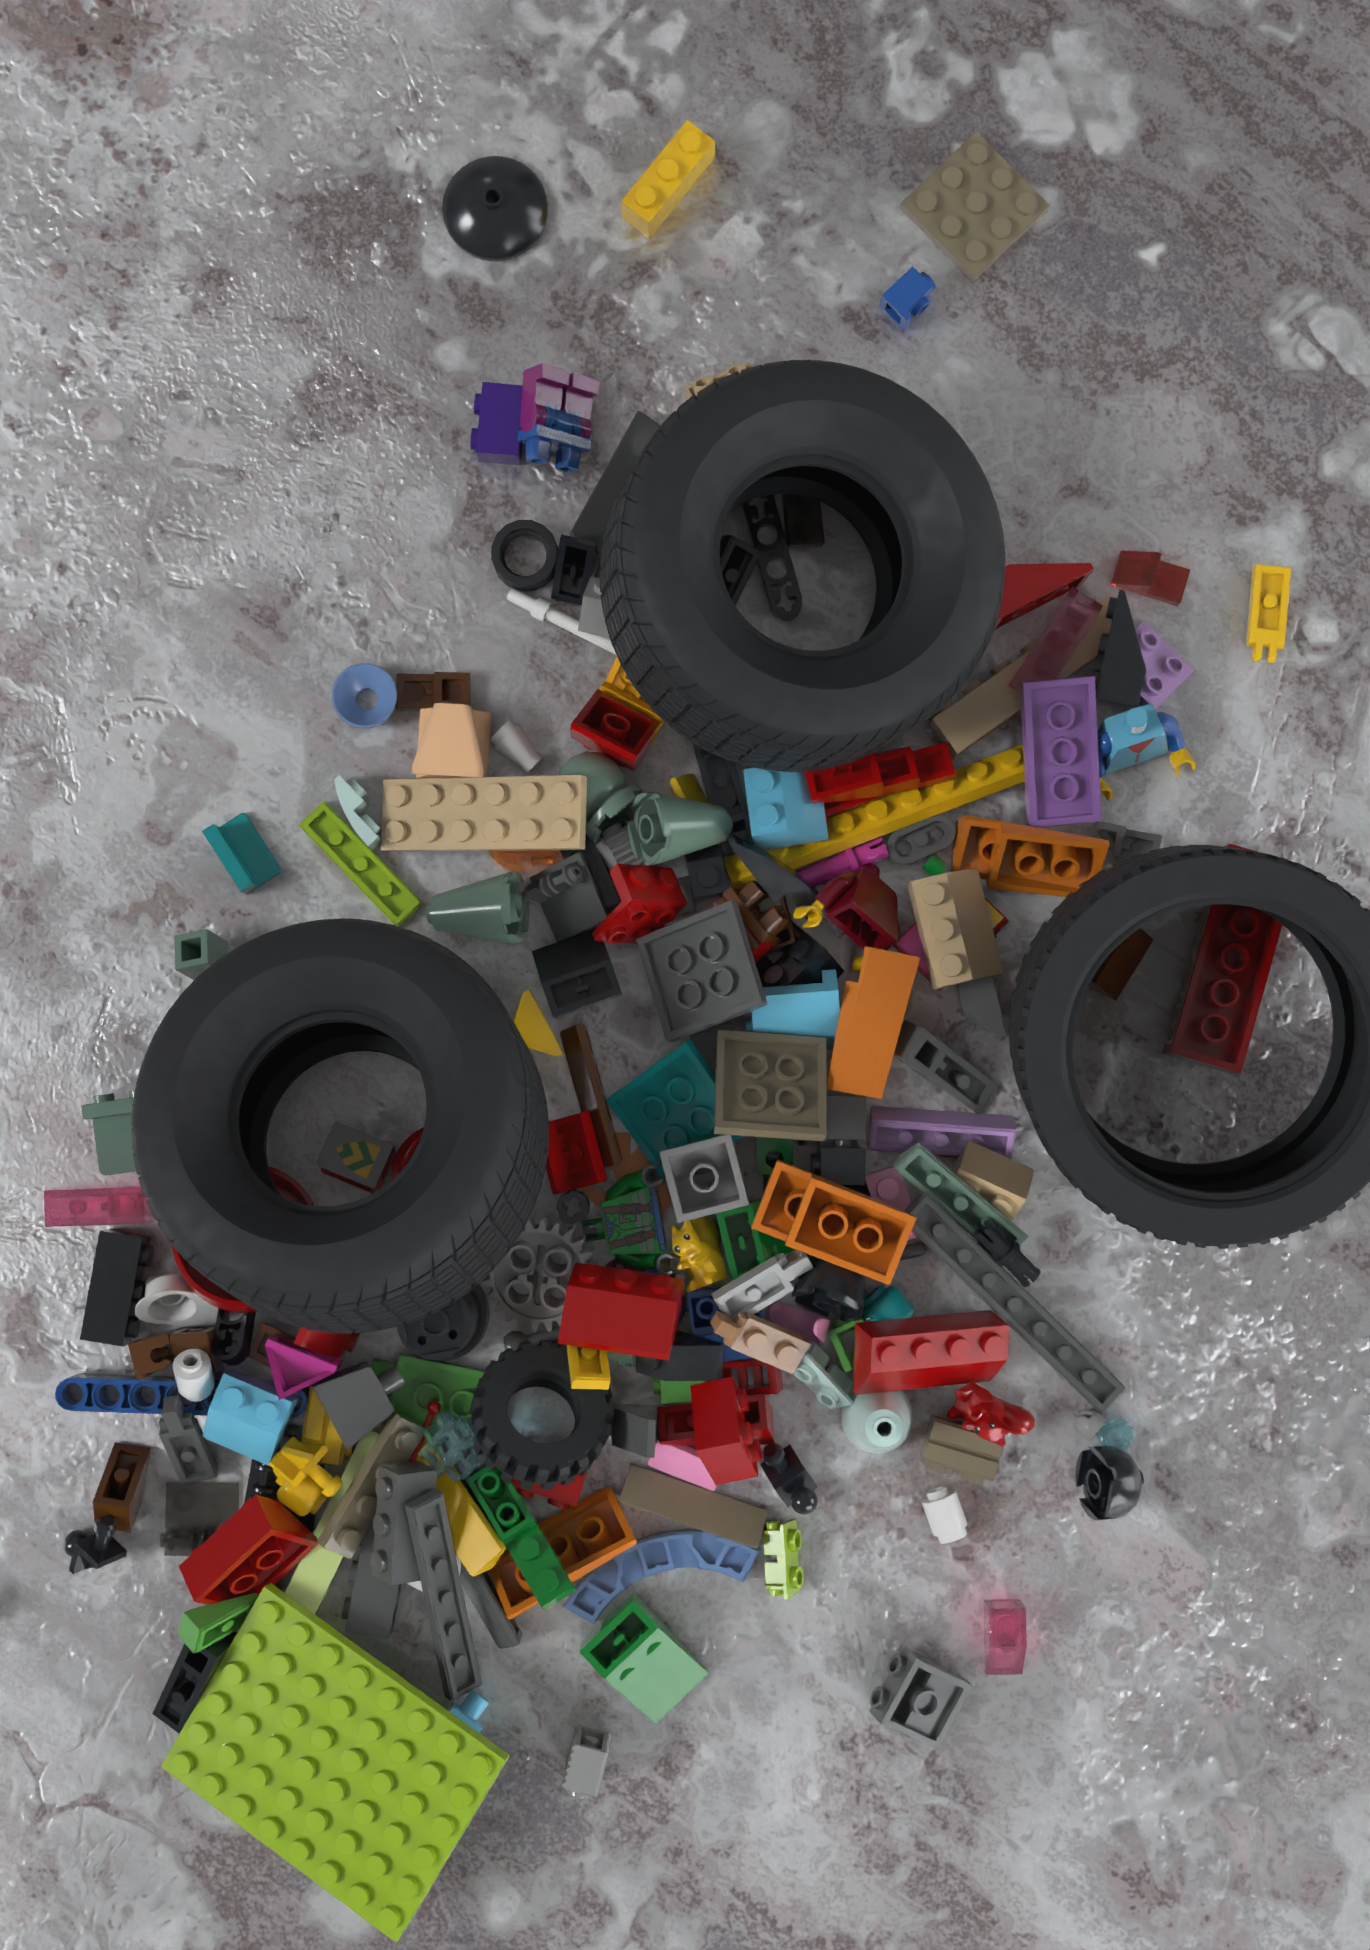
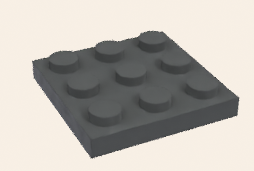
(701, 971)

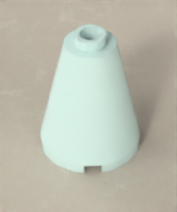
(868, 1410)

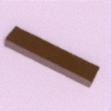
(590, 1090)

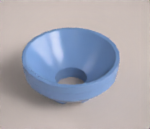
(352, 683)

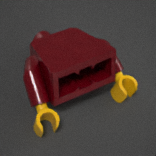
(859, 907)

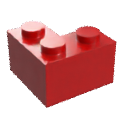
(721, 1433)

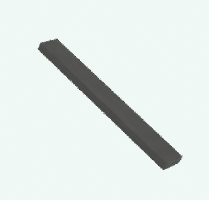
(1013, 1303)

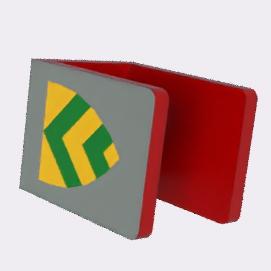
(356, 1158)

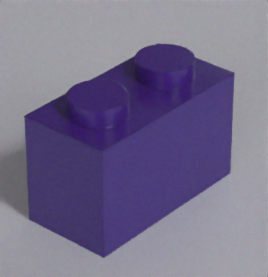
(498, 424)

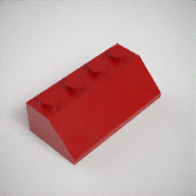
(929, 1351)

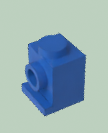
(907, 297)

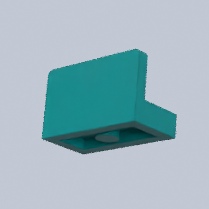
(243, 853)

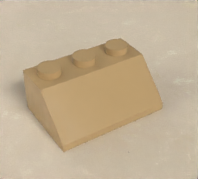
(954, 928)

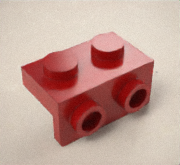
(573, 1154)

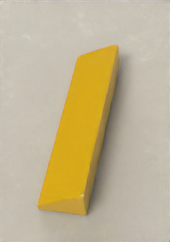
(471, 1533)

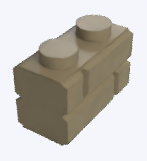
(959, 1449)

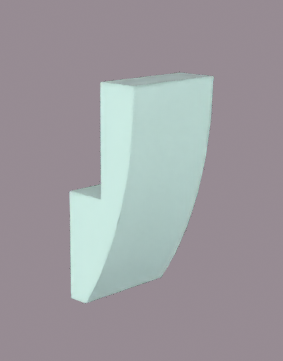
(351, 800)

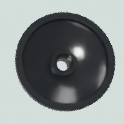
(500, 228)

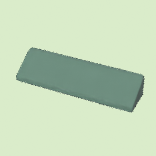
(952, 1192)

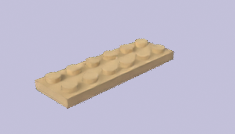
(484, 814)

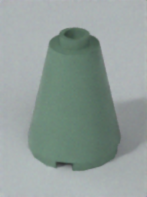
(674, 827)
(482, 909)

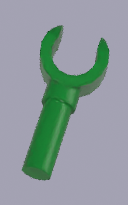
(934, 866)

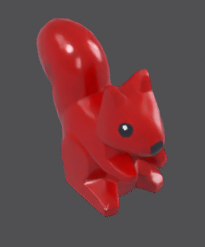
(989, 1415)

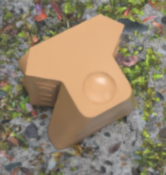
(452, 742)

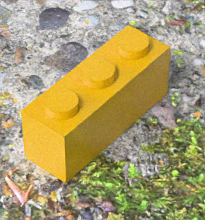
(668, 179)

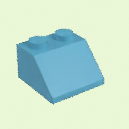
(782, 809)
(248, 1416)

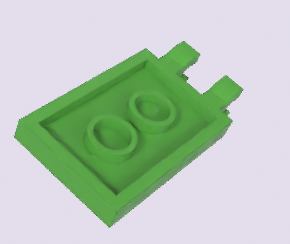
(430, 1381)

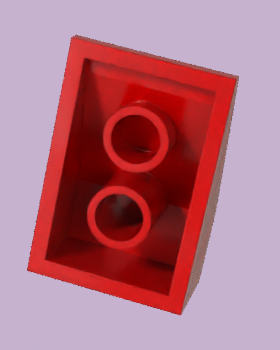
(1036, 585)

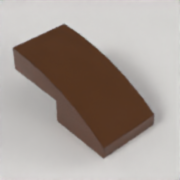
(424, 690)

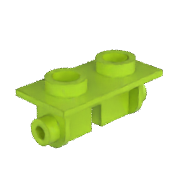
(785, 1574)

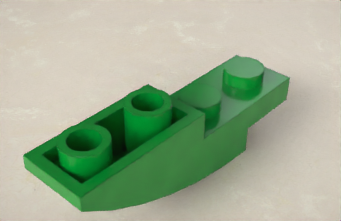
(522, 1537)

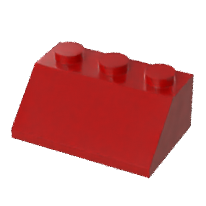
(621, 1311)
(247, 1552)

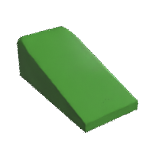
(210, 1623)

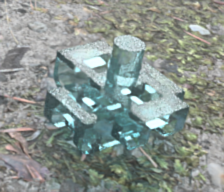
(456, 1448)

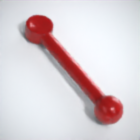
(433, 1409)

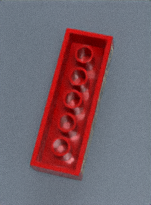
(1223, 986)

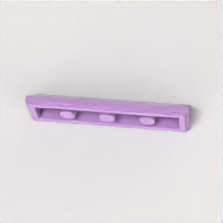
(939, 1131)

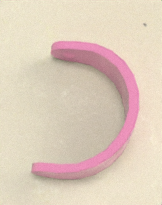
(800, 1321)

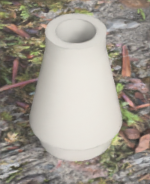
(515, 746)

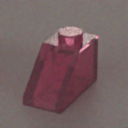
(1004, 1636)

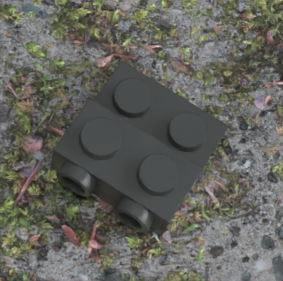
(919, 1698)

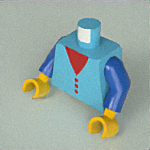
(1136, 738)

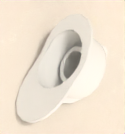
(174, 1303)

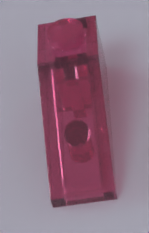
(1058, 639)
(96, 1206)

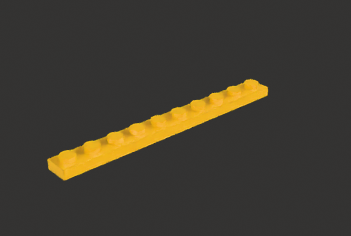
(897, 812)

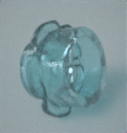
(1119, 1426)

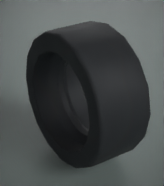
(514, 530)

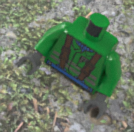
(633, 1223)

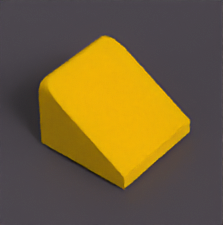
(687, 787)

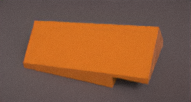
(1026, 856)
(871, 1023)
(833, 1222)
(581, 1539)

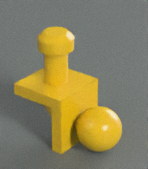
(297, 1462)

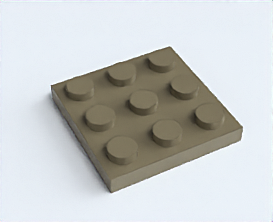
(974, 206)
(770, 1085)

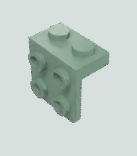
(112, 1132)

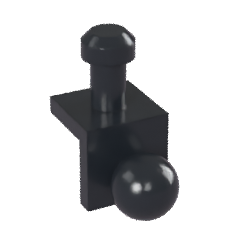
(789, 1478)
(95, 1549)

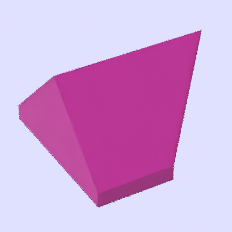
(296, 1366)

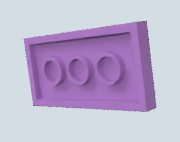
(1060, 751)

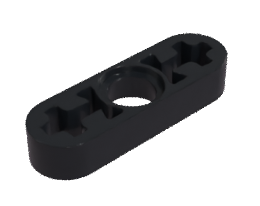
(241, 1334)

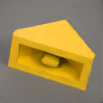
(535, 1027)

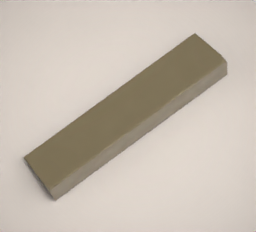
(693, 1506)

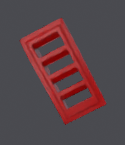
(774, 1376)

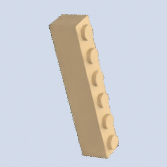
(994, 702)

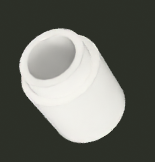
(193, 1374)
(945, 1514)

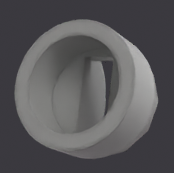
(1089, 1423)

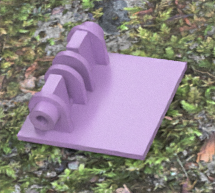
(1163, 667)

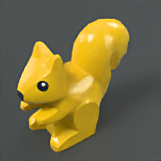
(699, 1251)

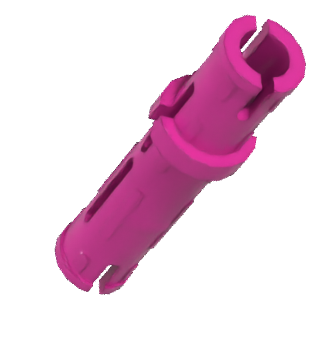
(848, 860)

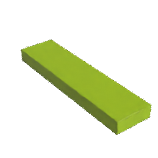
(361, 864)

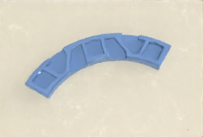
(655, 1555)

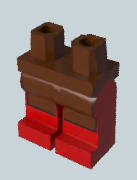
(760, 928)

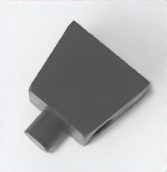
(357, 1399)

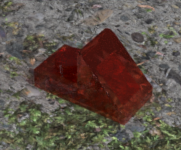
(1149, 576)

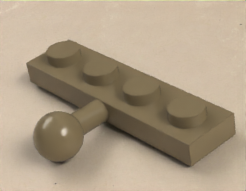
(359, 1503)

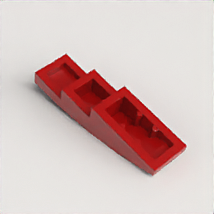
(882, 774)

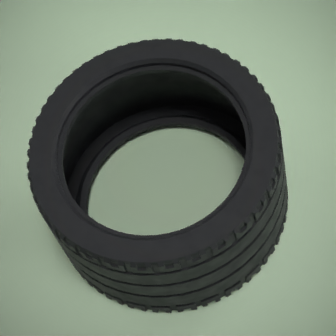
(1231, 1201)

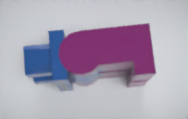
(556, 415)

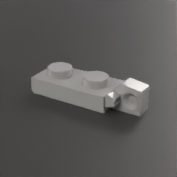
(762, 1284)

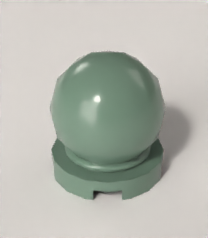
(606, 791)

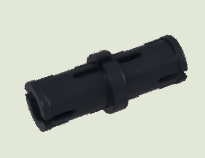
(1007, 1253)

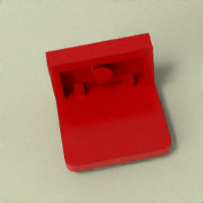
(648, 903)

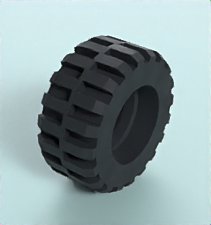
(522, 1457)

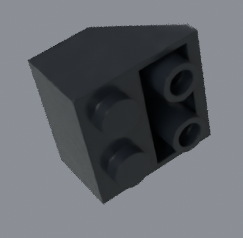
(796, 963)
(576, 974)

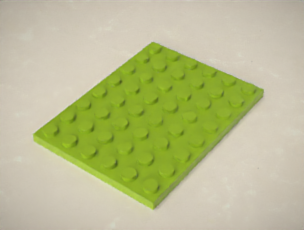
(334, 1761)

